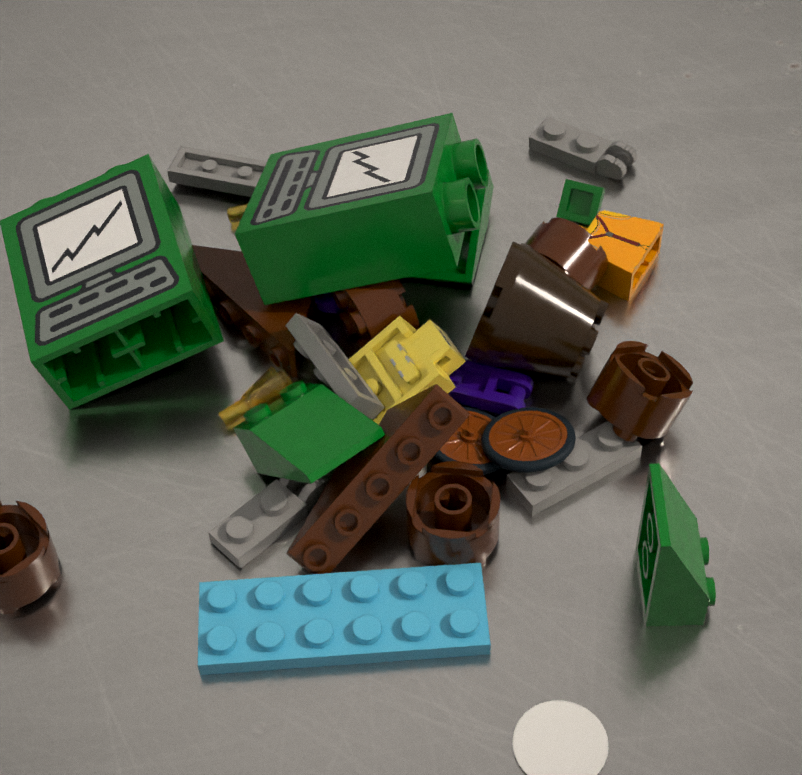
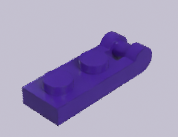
(479, 383)

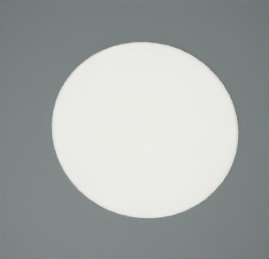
(560, 740)

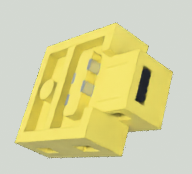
(407, 362)

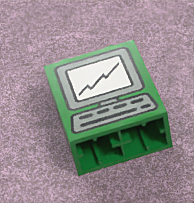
(362, 209)
(108, 283)

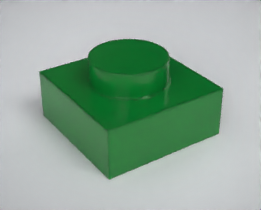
(580, 202)

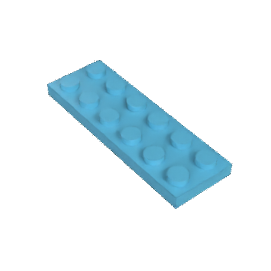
(342, 619)

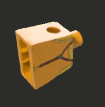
(630, 249)

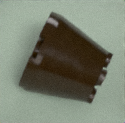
(536, 318)

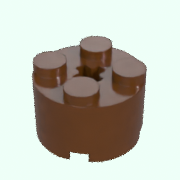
(569, 249)
(372, 309)
(640, 391)
(452, 515)
(26, 556)

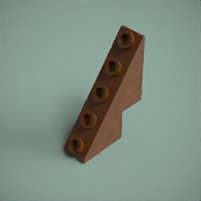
(239, 302)
(375, 478)

